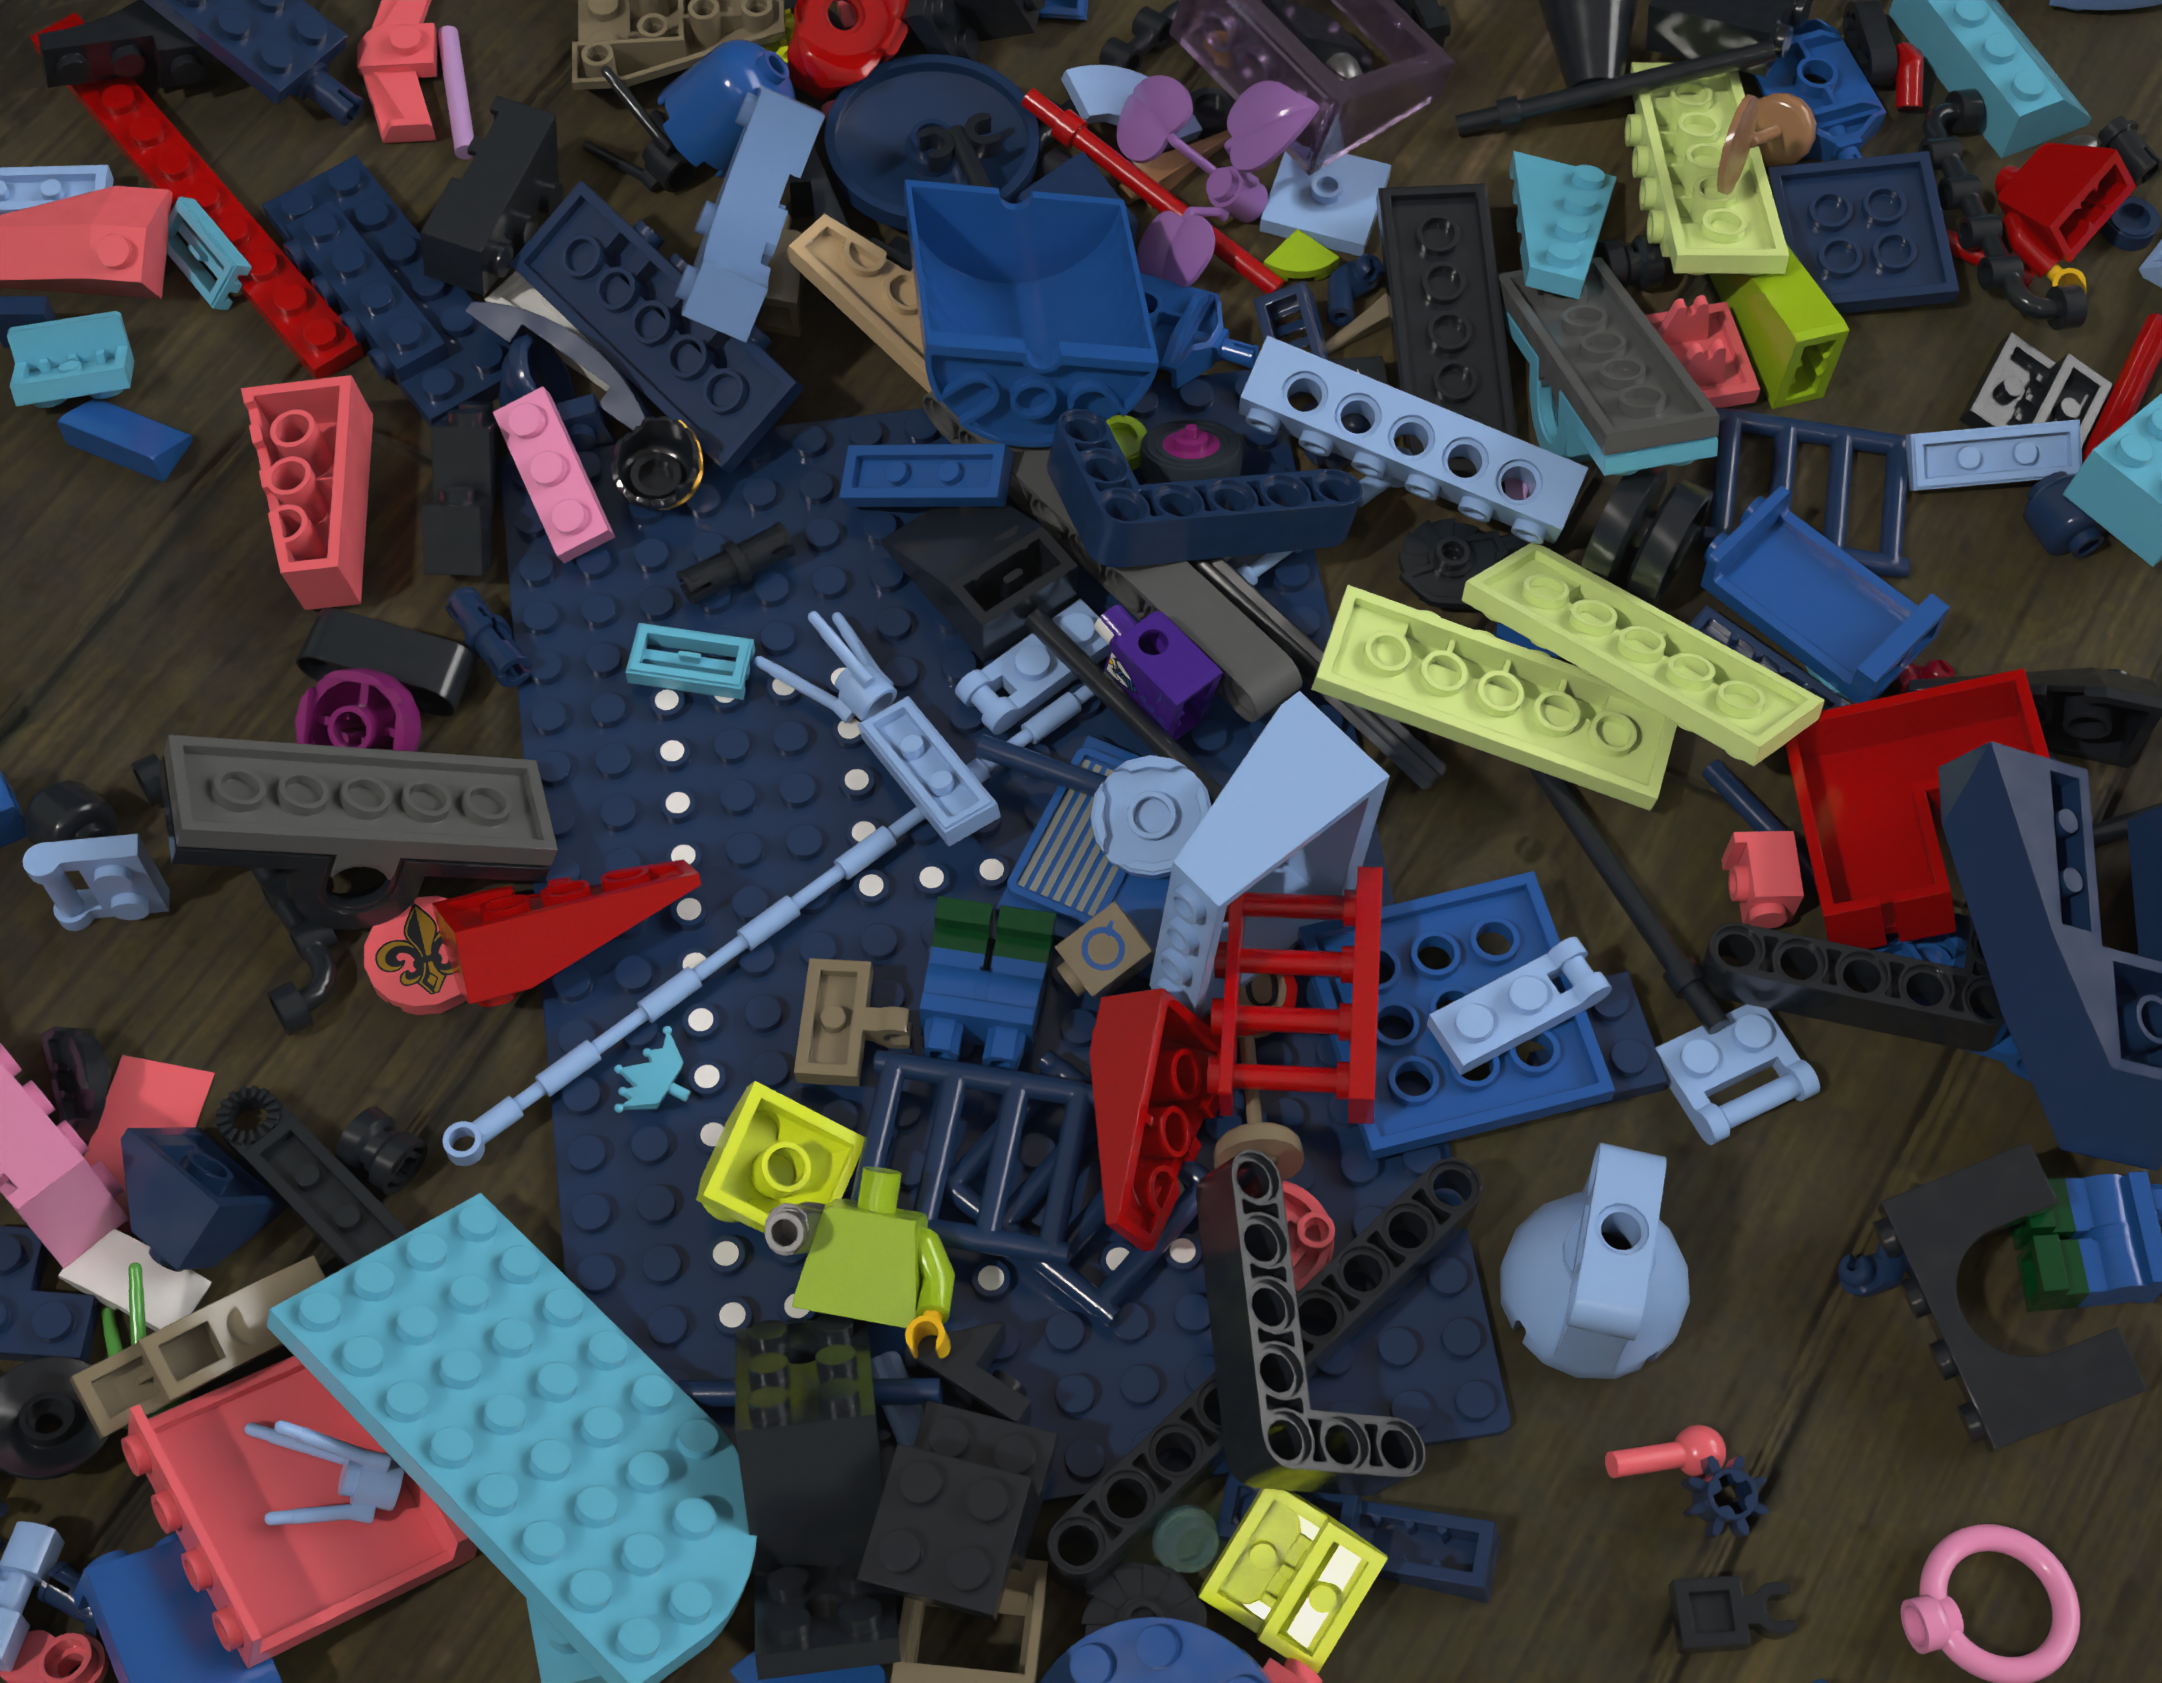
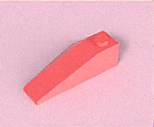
(89, 244)

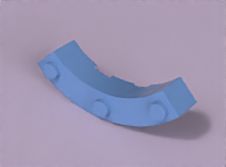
(747, 218)

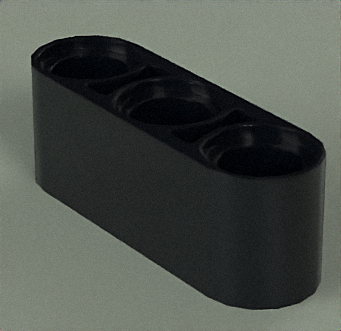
(425, 664)

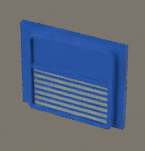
(1070, 874)

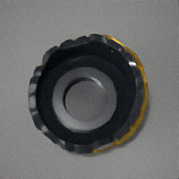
(657, 464)

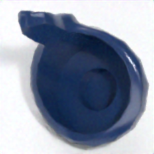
(533, 365)

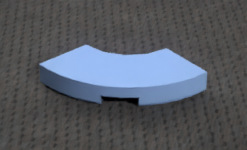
(1102, 92)

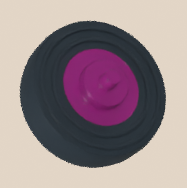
(1190, 451)

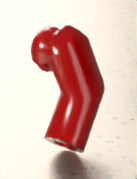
(1909, 77)

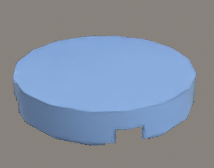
(1147, 814)

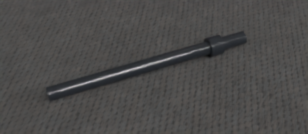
(1511, 112)
(1115, 697)
(1681, 973)

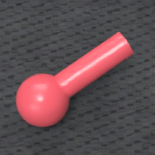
(1684, 1453)

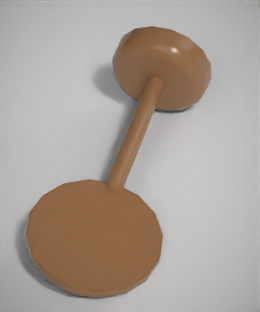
(1782, 131)

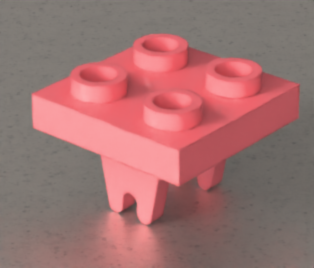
(1709, 350)

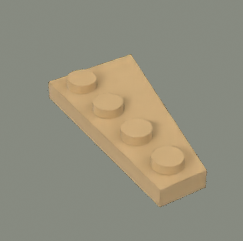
(865, 288)

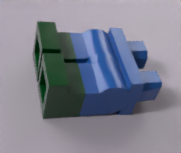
(982, 1005)
(2093, 1245)

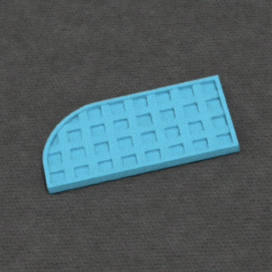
(537, 1435)

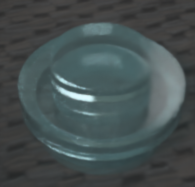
(1186, 1539)

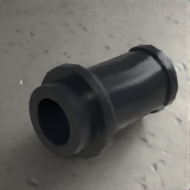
(2134, 151)

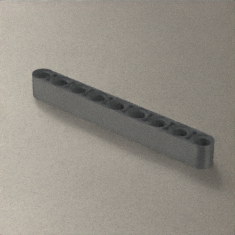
(1253, 666)

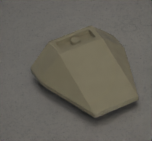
(663, 36)

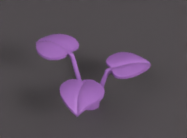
(1261, 128)

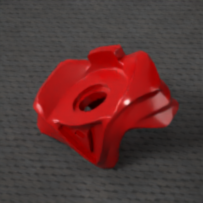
(831, 58)

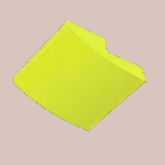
(1292, 1576)

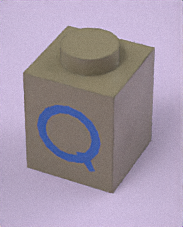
(1104, 953)

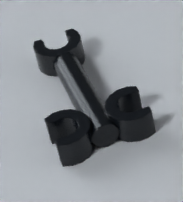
(964, 145)

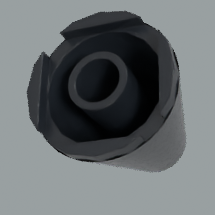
(1590, 38)

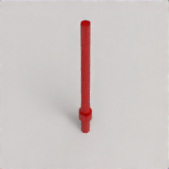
(1072, 131)

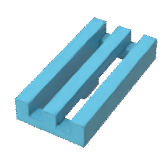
(208, 245)
(687, 669)

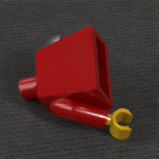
(2061, 203)

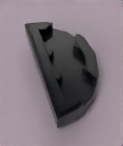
(77, 1077)

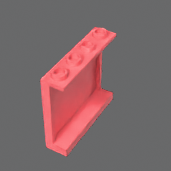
(285, 1579)

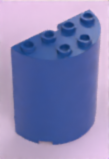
(1027, 307)

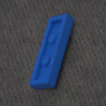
(927, 475)

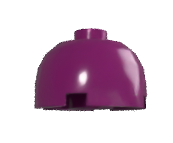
(359, 712)

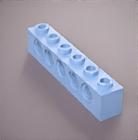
(1394, 413)

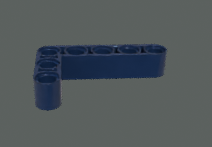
(1194, 518)

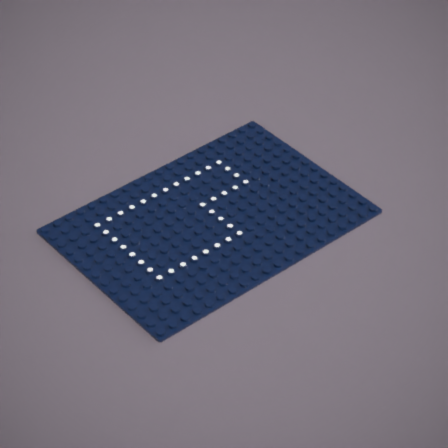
(761, 808)

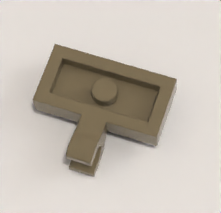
(840, 1019)

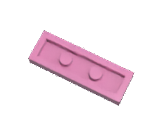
(553, 474)

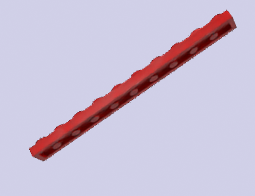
(171, 163)

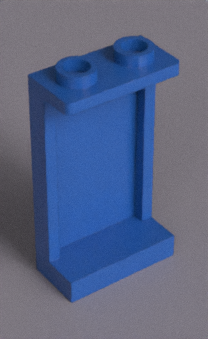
(1818, 600)
(157, 1622)

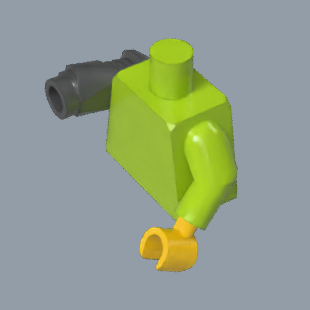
(869, 1260)

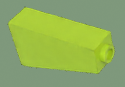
(1786, 330)

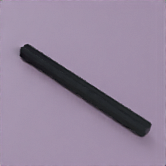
(1384, 732)

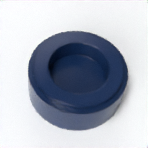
(2132, 225)

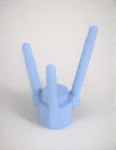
(861, 685)
(366, 1476)

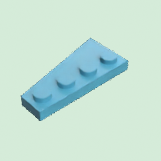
(1558, 220)

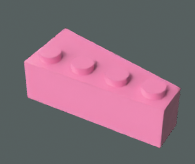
(46, 1174)

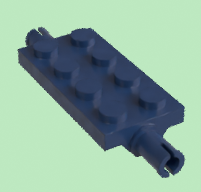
(271, 45)

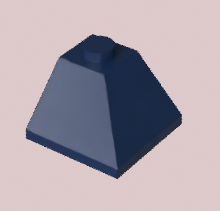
(192, 1196)

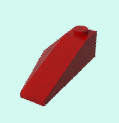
(515, 942)
(1148, 1105)

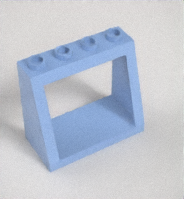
(1283, 824)

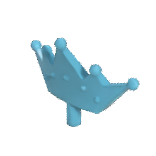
(653, 1079)

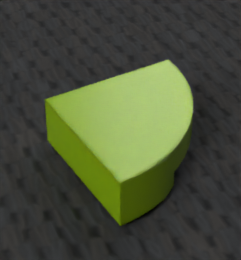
(1302, 258)

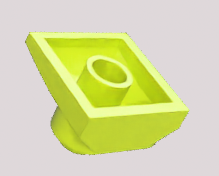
(775, 1156)

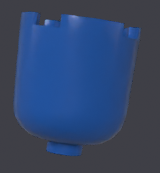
(709, 96)

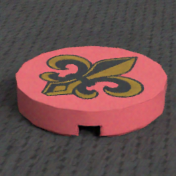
(411, 962)

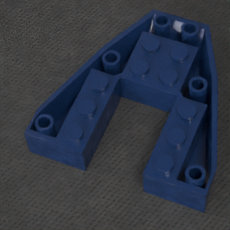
(2074, 1008)

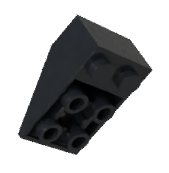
(985, 571)

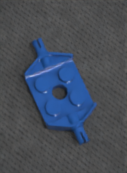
(1843, 107)
(1190, 330)

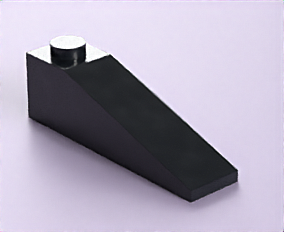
(2087, 711)

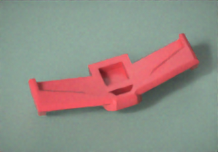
(391, 61)

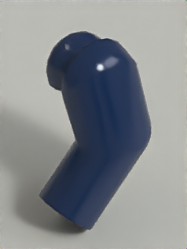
(1349, 284)
(1870, 1273)

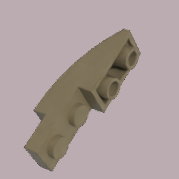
(189, 1351)

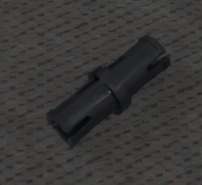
(736, 563)

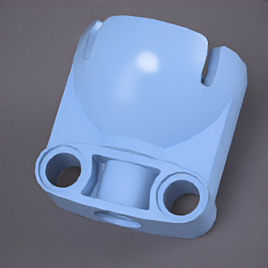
(1578, 1297)

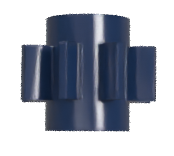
(1737, 1509)

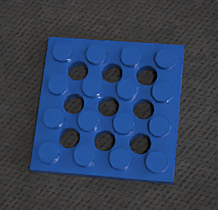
(1454, 1104)

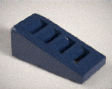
(1286, 303)

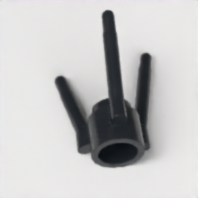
(663, 162)

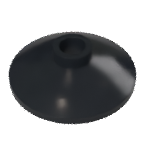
(41, 1395)

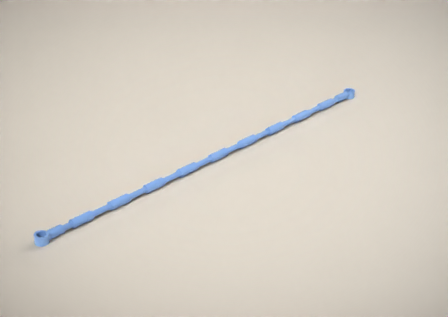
(784, 911)

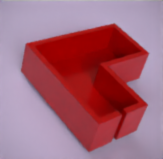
(1874, 804)

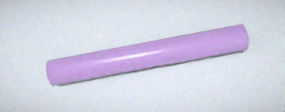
(456, 90)

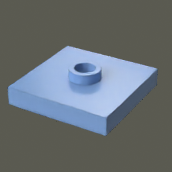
(1330, 205)

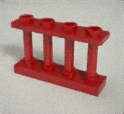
(1351, 1022)

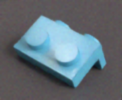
(70, 359)

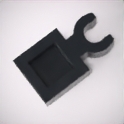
(1717, 1617)

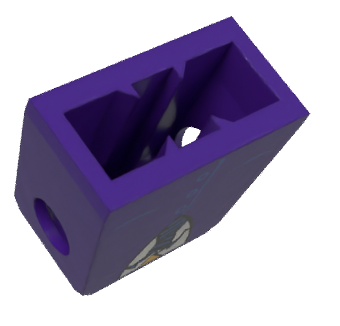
(1159, 668)

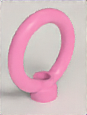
(1936, 1622)

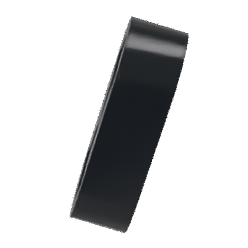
(1870, 41)

